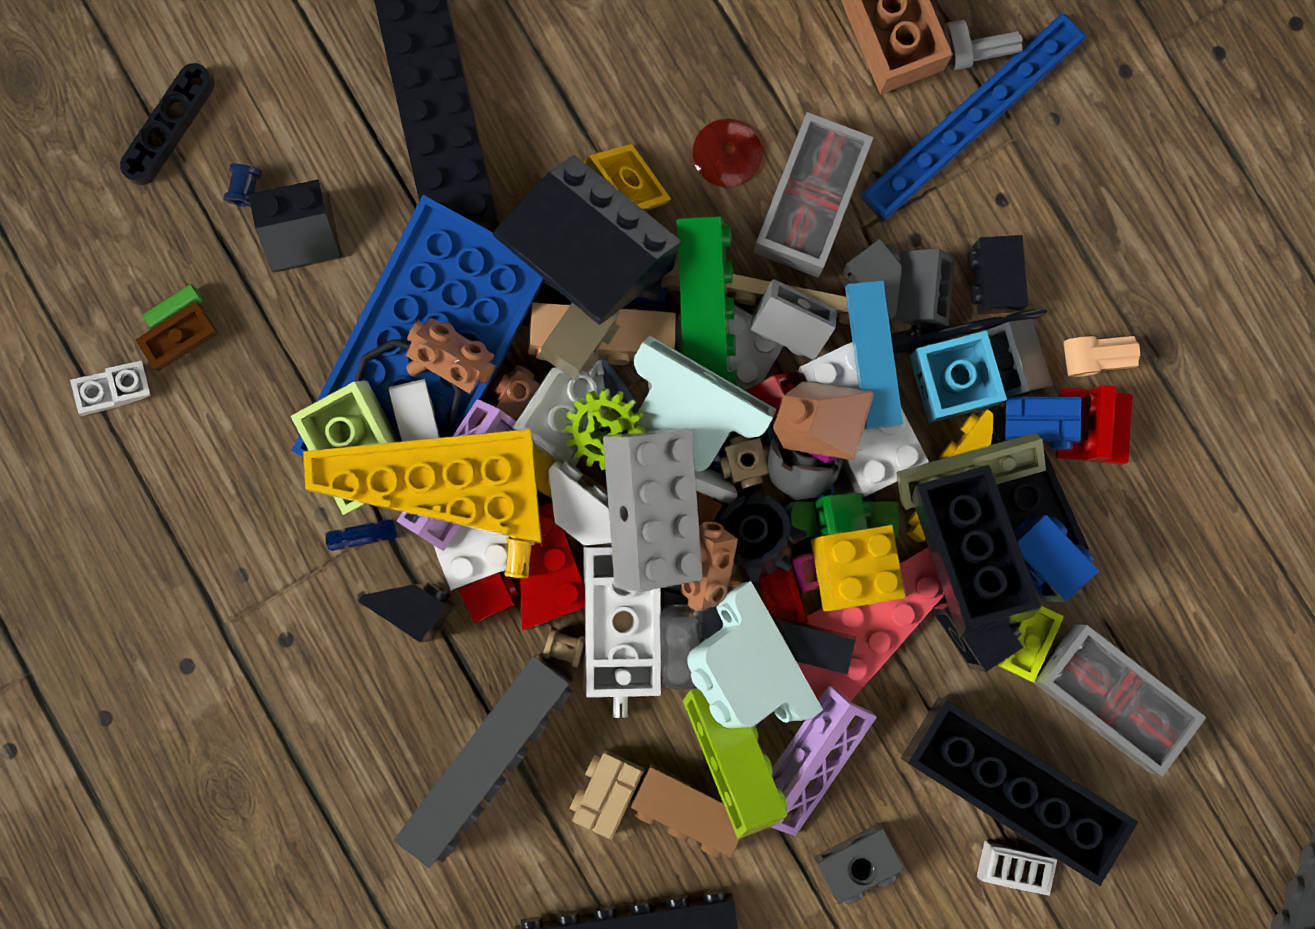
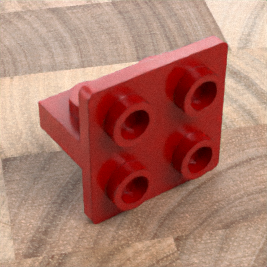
(1104, 425)

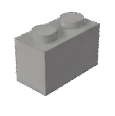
(793, 320)

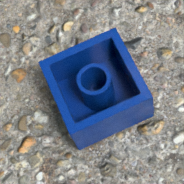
(1052, 559)

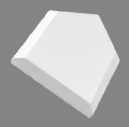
(549, 407)

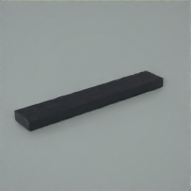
(806, 642)

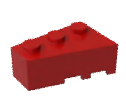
(554, 578)

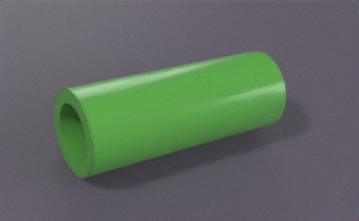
(172, 306)

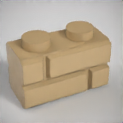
(607, 793)

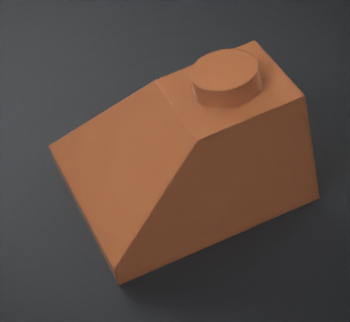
(823, 419)

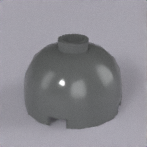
(800, 473)

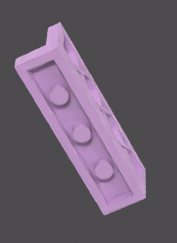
(441, 532)
(807, 754)

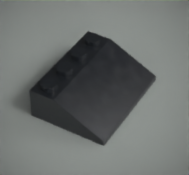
(588, 240)

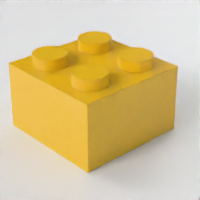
(858, 568)

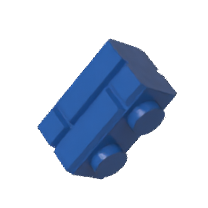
(1053, 418)

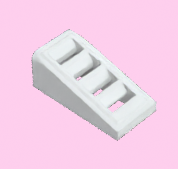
(989, 860)

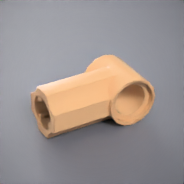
(1090, 356)

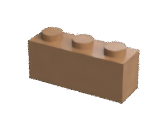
(685, 811)

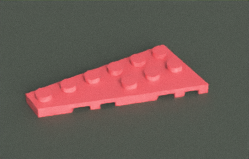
(878, 627)

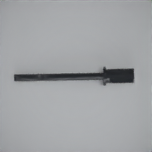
(913, 338)

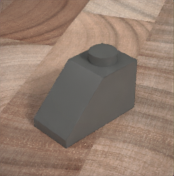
(878, 263)

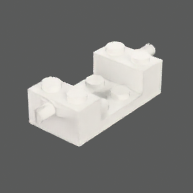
(614, 660)

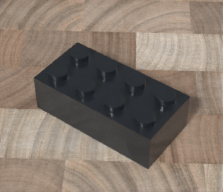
(975, 551)

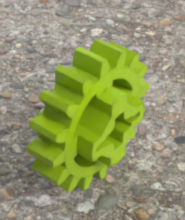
(600, 415)

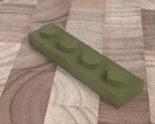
(1006, 459)

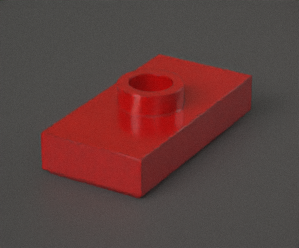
(783, 596)

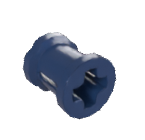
(241, 184)

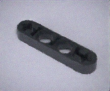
(161, 120)

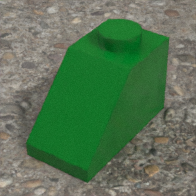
(841, 514)

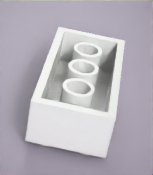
(880, 449)

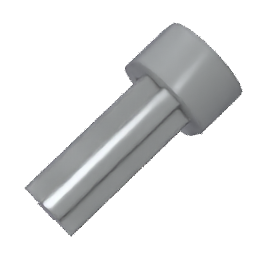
(967, 51)

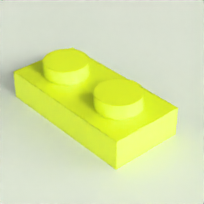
(1036, 639)

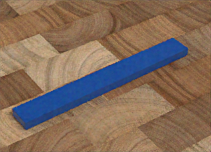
(972, 117)

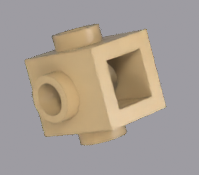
(733, 468)

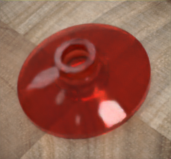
(722, 168)

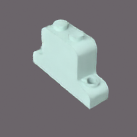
(696, 399)
(749, 667)

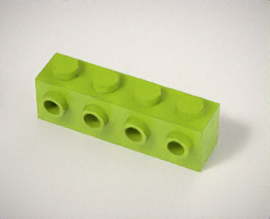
(738, 769)

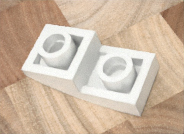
(111, 388)
(414, 411)

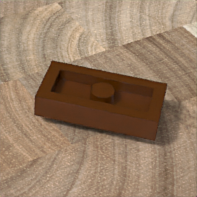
(177, 336)

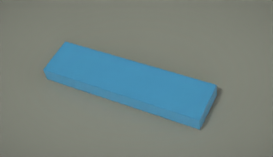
(874, 352)

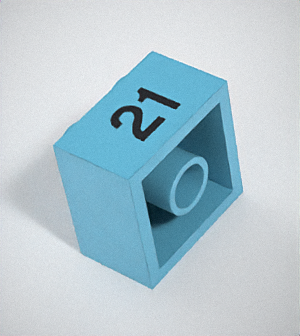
(957, 376)

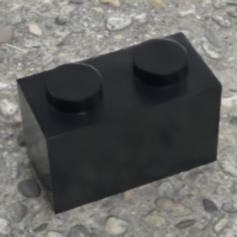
(998, 274)

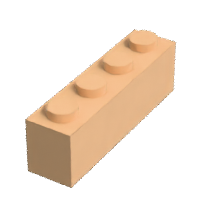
(633, 330)

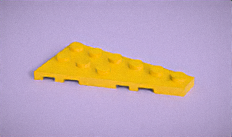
(458, 479)

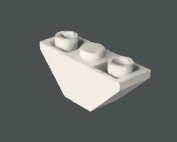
(578, 506)

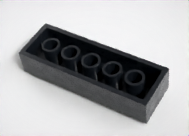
(1019, 790)

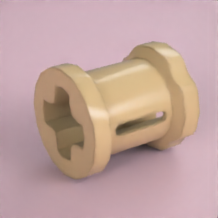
(564, 647)

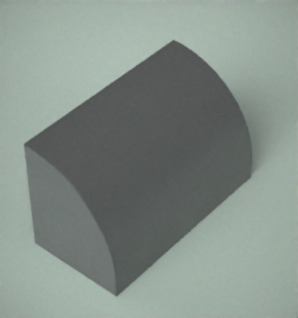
(925, 288)
(1019, 358)

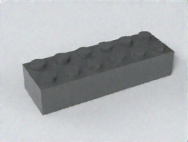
(480, 764)

